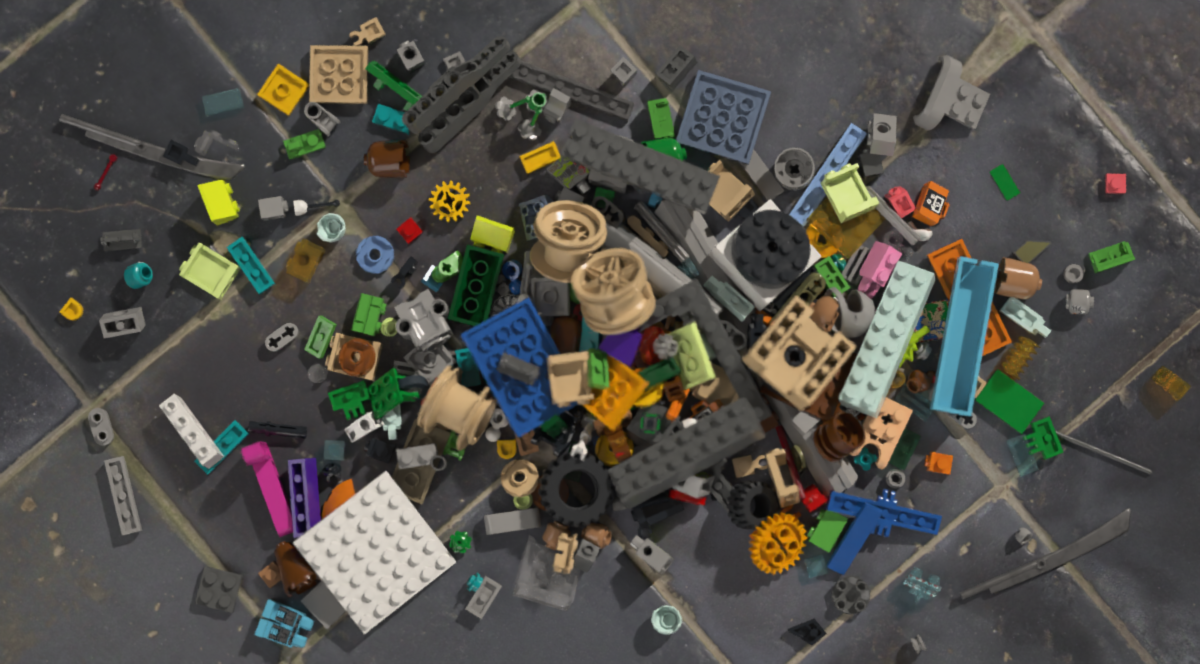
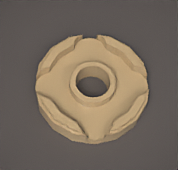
(522, 488)

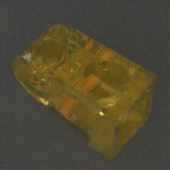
(1171, 383)

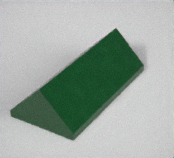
(475, 286)

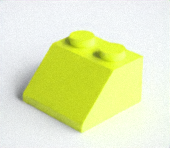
(219, 201)
(492, 235)

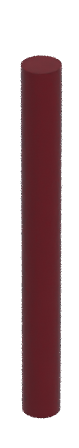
(790, 461)

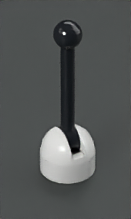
(301, 207)

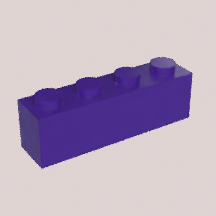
(304, 494)

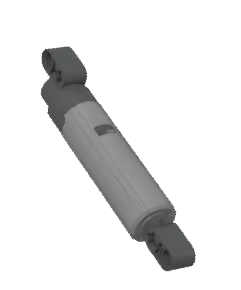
(660, 272)

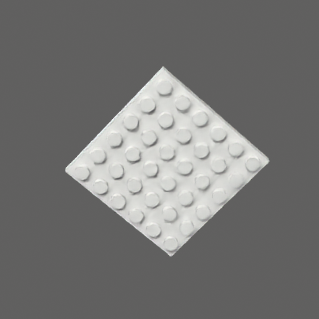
(374, 552)

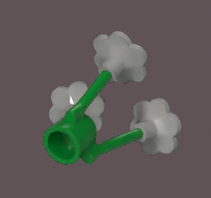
(535, 102)

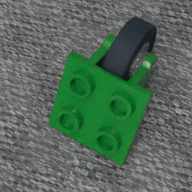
(393, 389)

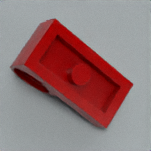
(813, 498)

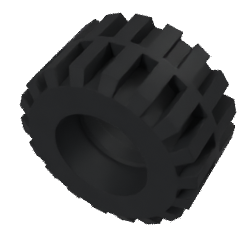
(740, 504)

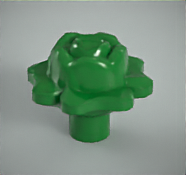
(460, 542)

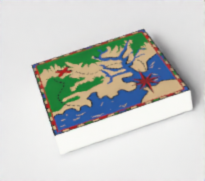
(933, 316)

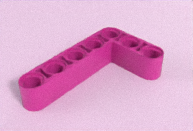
(273, 491)

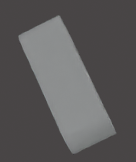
(512, 521)

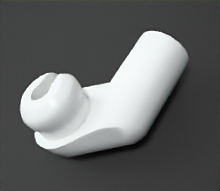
(924, 234)

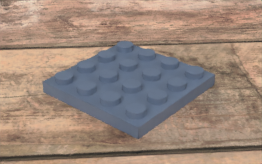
(723, 117)

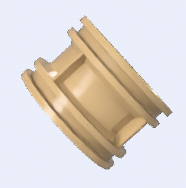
(613, 291)

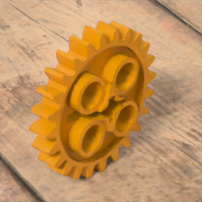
(767, 551)

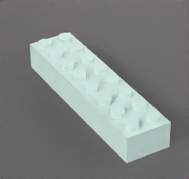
(887, 339)

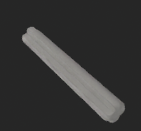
(905, 230)
(661, 231)

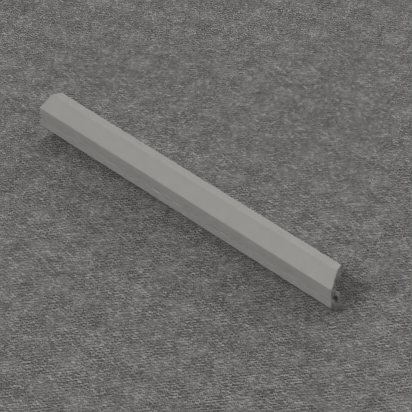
(698, 241)

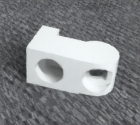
(363, 426)

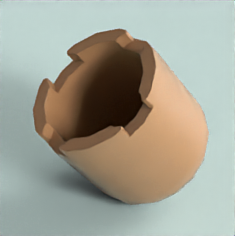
(1017, 279)

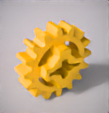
(440, 204)

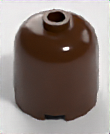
(388, 159)
(566, 333)

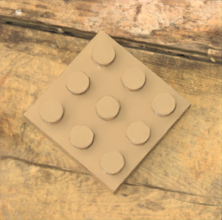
(338, 74)

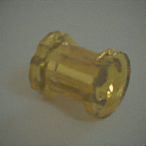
(902, 380)

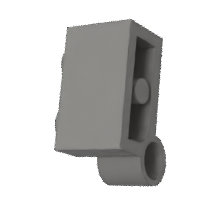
(419, 456)

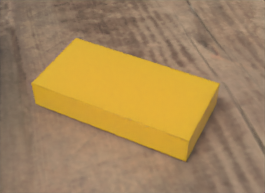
(540, 157)

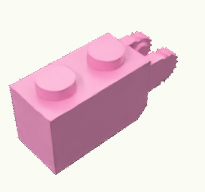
(877, 268)

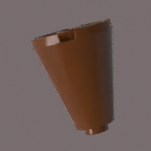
(294, 569)

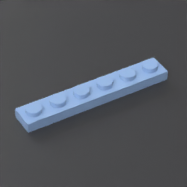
(837, 159)

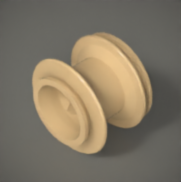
(566, 236)
(457, 408)

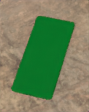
(1004, 182)

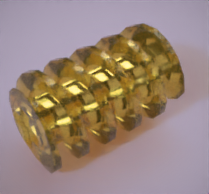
(1019, 357)

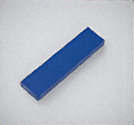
(854, 538)

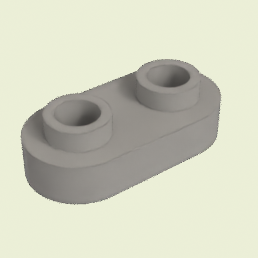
(103, 425)

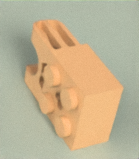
(885, 435)

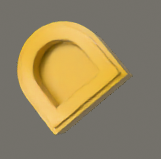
(72, 310)
(506, 448)

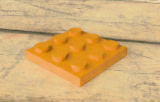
(619, 397)

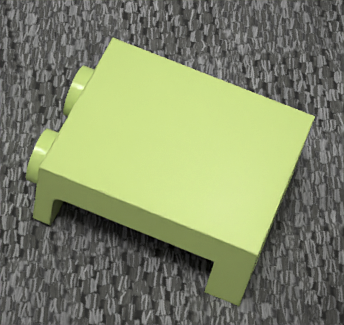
(847, 193)
(209, 270)

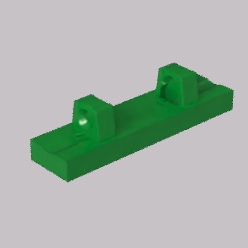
(386, 77)

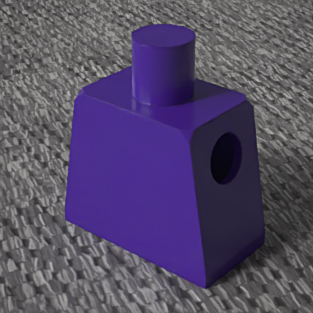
(623, 346)

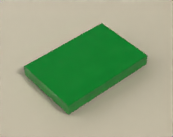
(1009, 401)

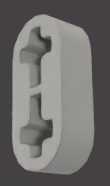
(284, 340)

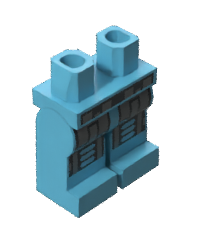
(290, 624)

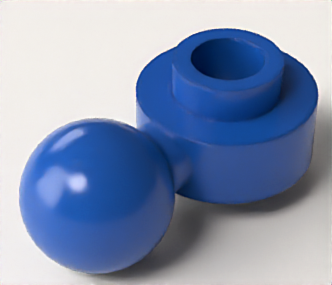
(512, 275)

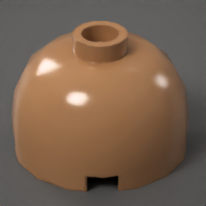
(825, 312)

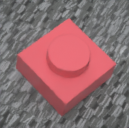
(1115, 183)

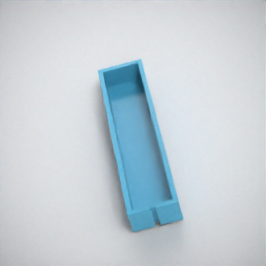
(964, 336)

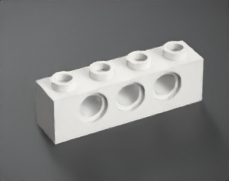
(191, 431)

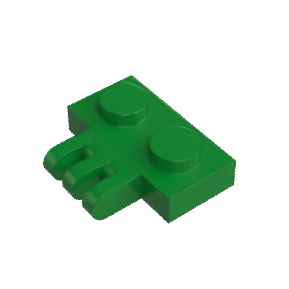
(350, 399)
(1044, 439)

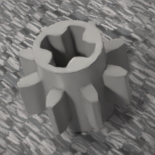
(665, 346)

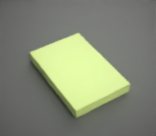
(691, 357)

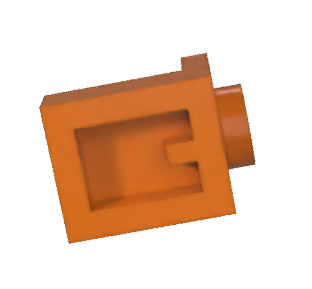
(938, 462)

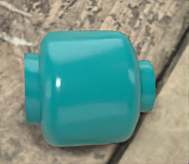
(138, 275)

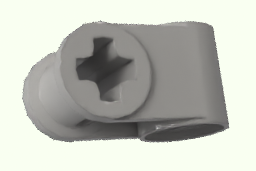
(322, 118)

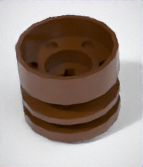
(839, 436)

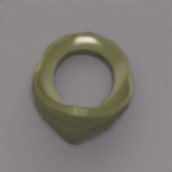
(800, 463)

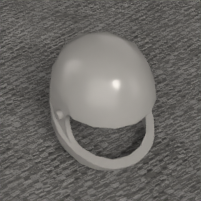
(854, 313)

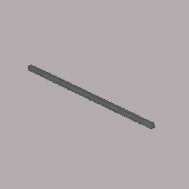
(1105, 453)

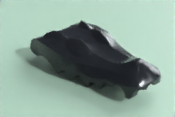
(564, 439)

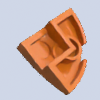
(339, 495)

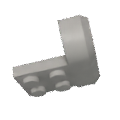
(952, 98)

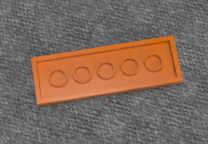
(944, 264)

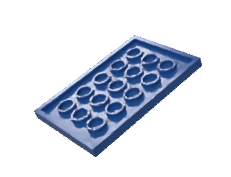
(524, 336)

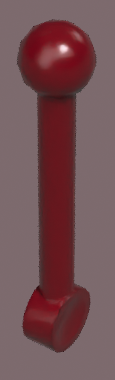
(113, 158)

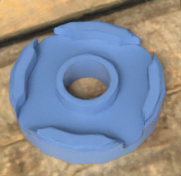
(375, 243)

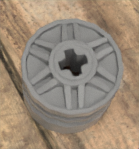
(791, 158)

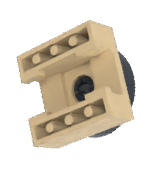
(814, 351)

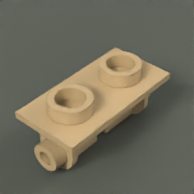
(568, 546)

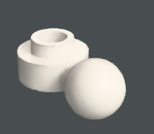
(493, 433)

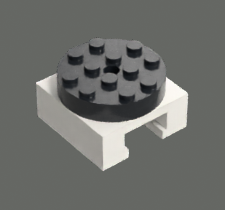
(756, 269)

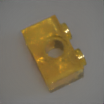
(305, 272)

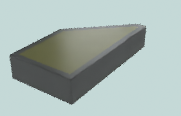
(1030, 250)

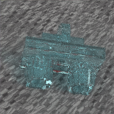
(920, 587)

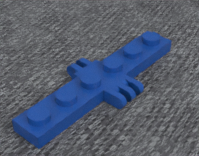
(891, 514)

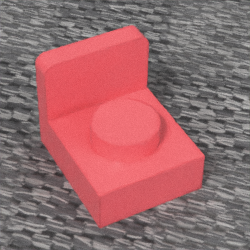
(900, 201)

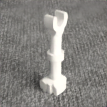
(585, 436)

